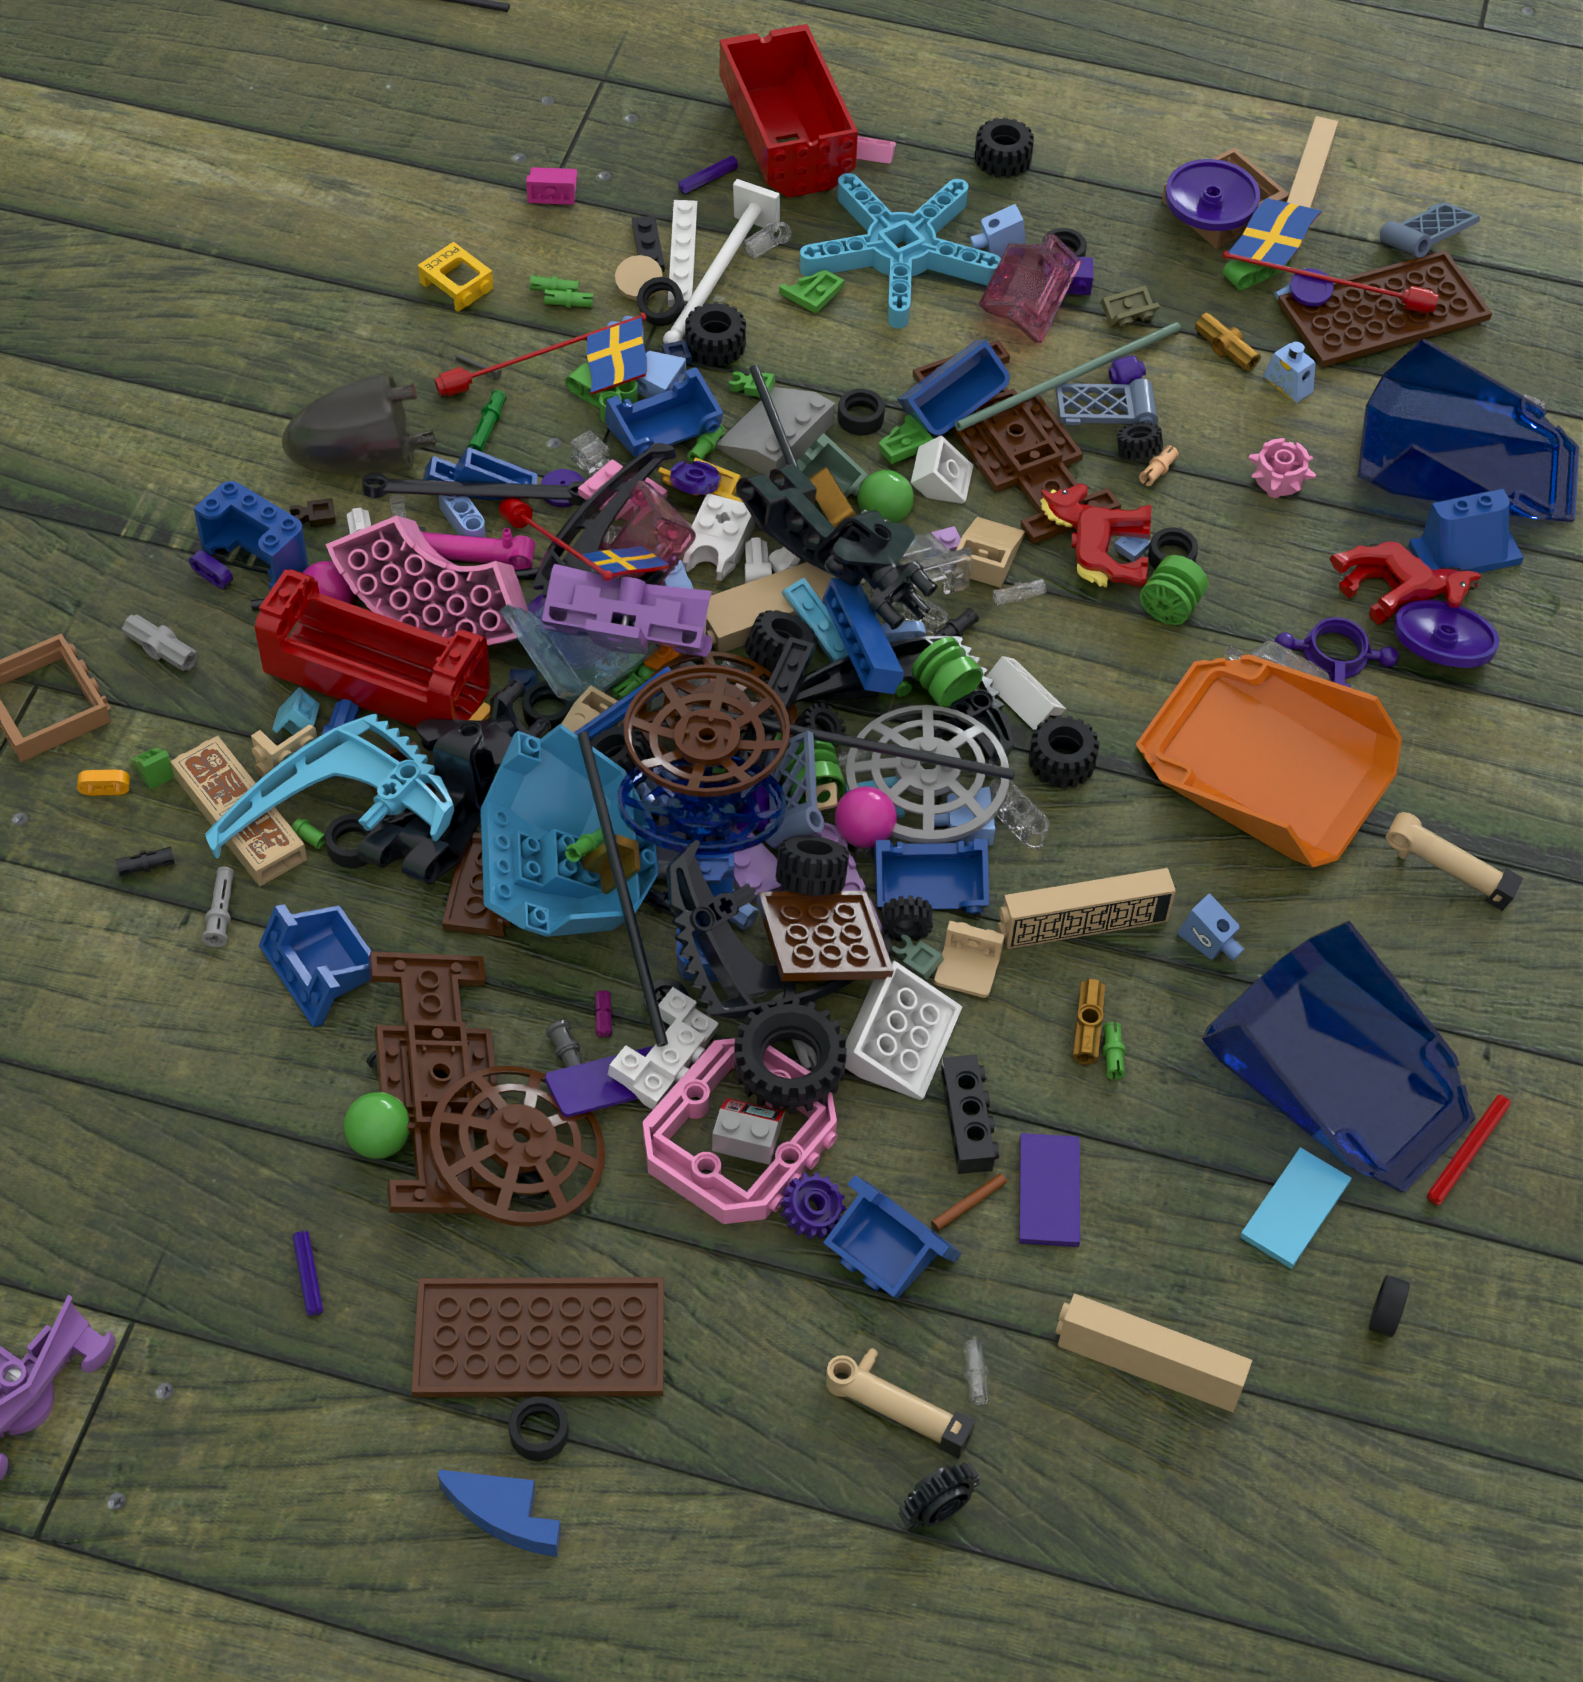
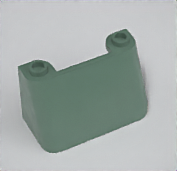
(843, 469)

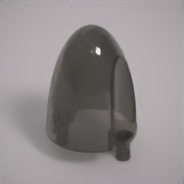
(356, 429)

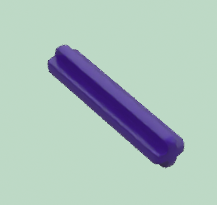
(707, 174)
(307, 1273)

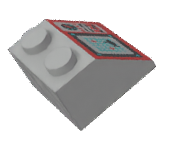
(747, 1130)

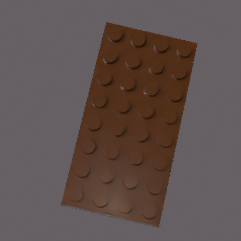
(1367, 322)
(539, 1337)

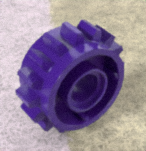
(800, 1214)

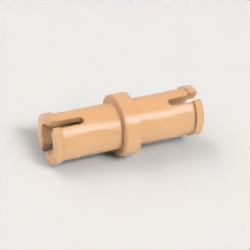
(1158, 465)

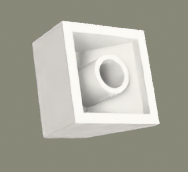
(941, 471)

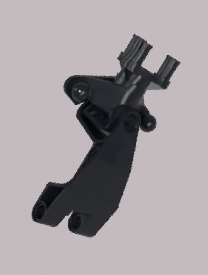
(852, 551)
(465, 761)

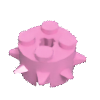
(1281, 467)

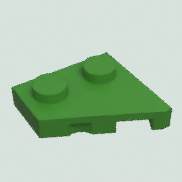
(904, 440)

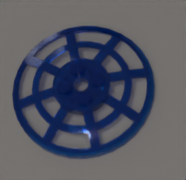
(686, 816)

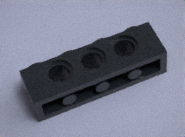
(969, 1154)

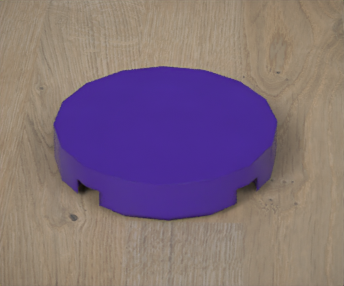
(695, 477)

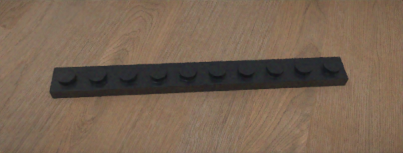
(785, 683)

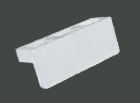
(1023, 692)

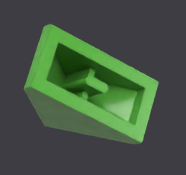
(153, 767)

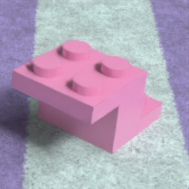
(601, 477)

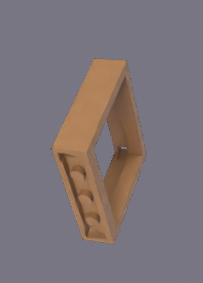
(1267, 187)
(65, 730)

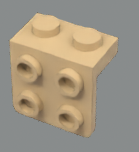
(269, 755)
(969, 959)

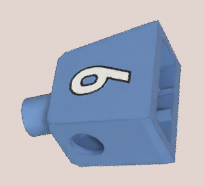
(1211, 930)

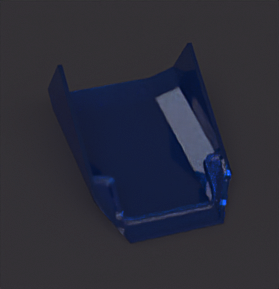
(1455, 433)
(1347, 1057)

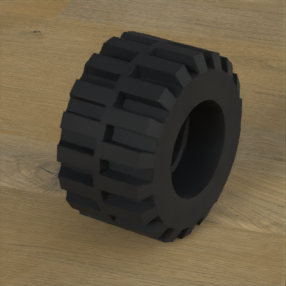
(1004, 147)
(715, 334)
(771, 634)
(612, 745)
(1058, 767)
(812, 865)

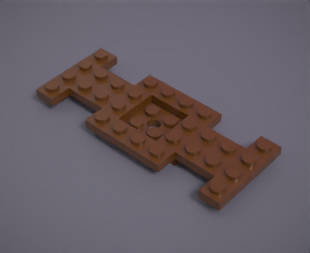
(1033, 459)
(432, 1040)

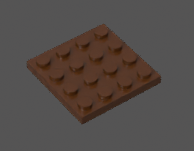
(824, 936)

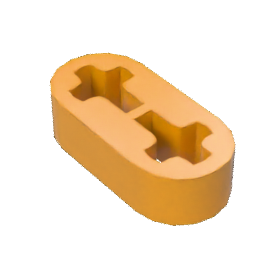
(103, 782)

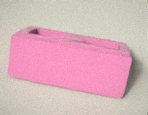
(875, 150)

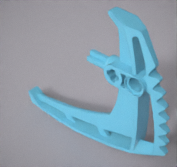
(397, 783)

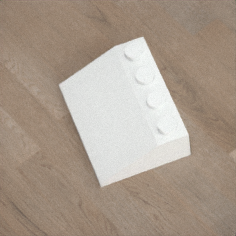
(901, 1033)

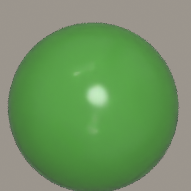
(886, 493)
(376, 1125)

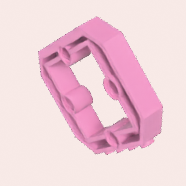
(713, 1191)

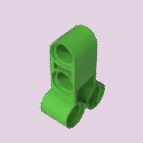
(580, 384)

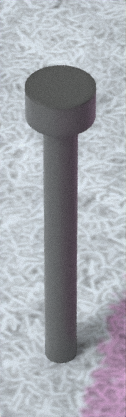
(497, 373)

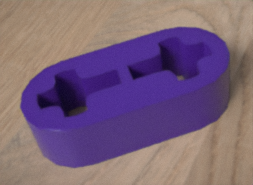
(210, 569)

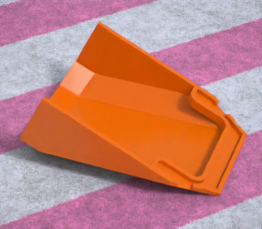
(1275, 753)

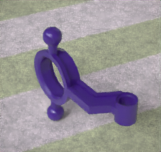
(1336, 669)

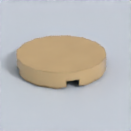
(634, 273)

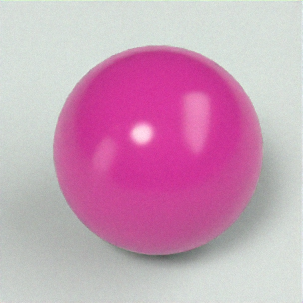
(330, 581)
(865, 816)

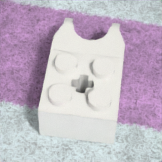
(720, 534)

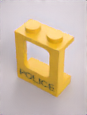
(438, 265)

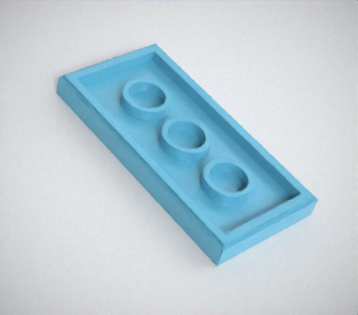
(1295, 1208)

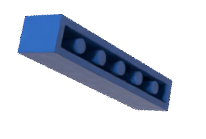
(863, 637)

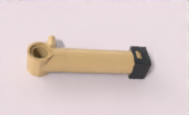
(1410, 837)
(897, 1404)

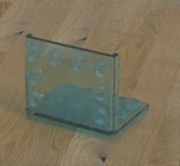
(571, 660)

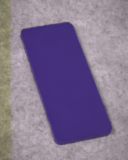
(588, 1087)

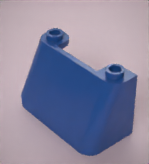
(666, 417)
(939, 872)

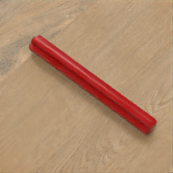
(1468, 1149)

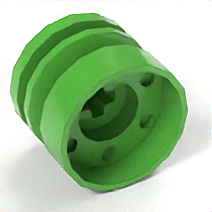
(1174, 590)
(947, 671)
(826, 771)

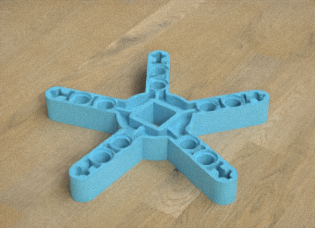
(888, 229)

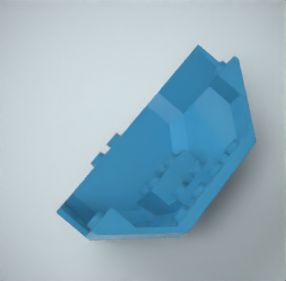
(529, 819)

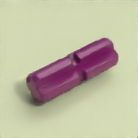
(603, 1013)

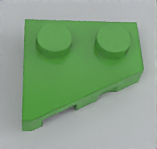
(813, 291)

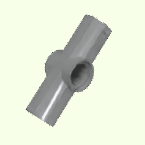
(159, 642)

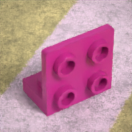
(551, 186)

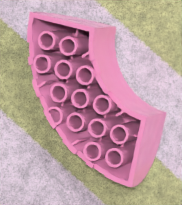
(410, 582)

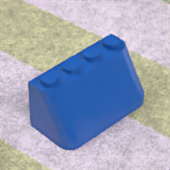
(956, 388)

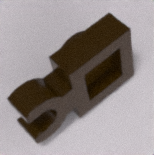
(317, 513)

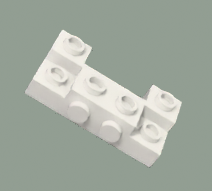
(664, 1066)

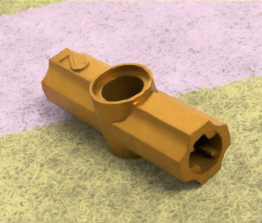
(1227, 342)
(1088, 1034)

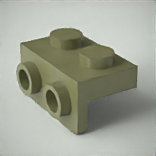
(1129, 306)

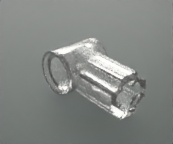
(765, 239)

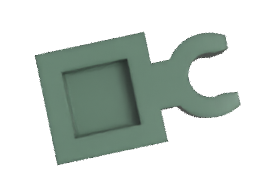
(919, 958)

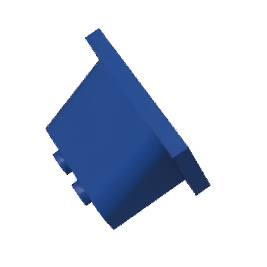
(1468, 534)
(316, 957)
(885, 1241)

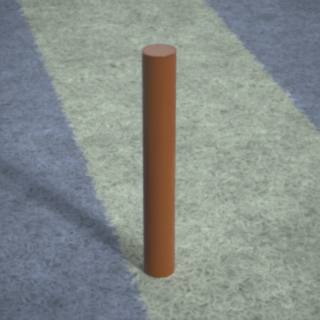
(968, 1202)

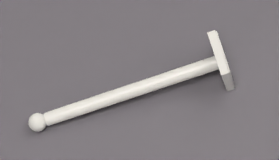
(751, 206)

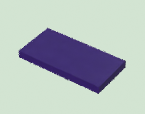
(1049, 1190)

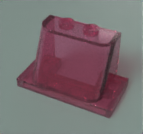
(1031, 284)

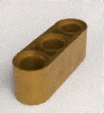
(831, 497)

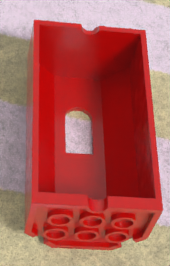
(784, 93)

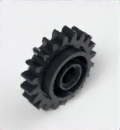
(939, 1495)

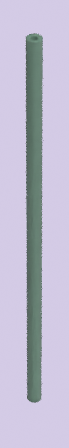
(1066, 376)

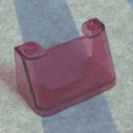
(655, 527)

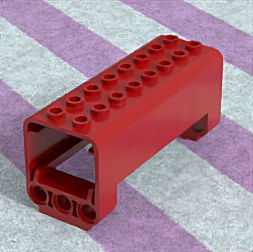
(369, 656)

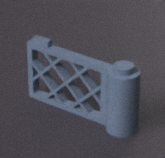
(1414, 234)
(1137, 403)
(803, 818)

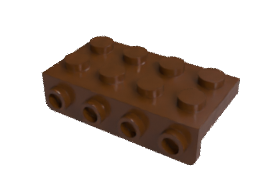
(465, 901)

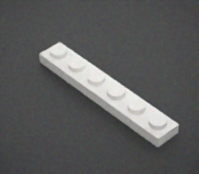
(683, 248)

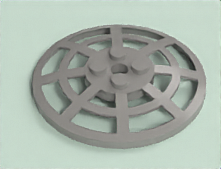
(927, 781)

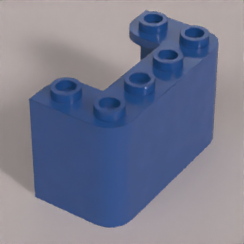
(242, 518)
(719, 876)

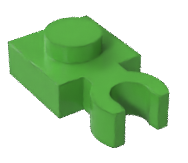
(747, 383)

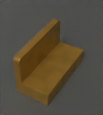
(599, 862)

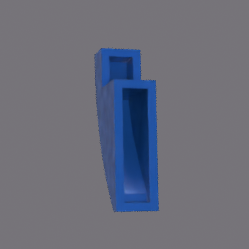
(478, 467)
(502, 1509)

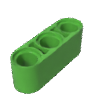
(1246, 274)

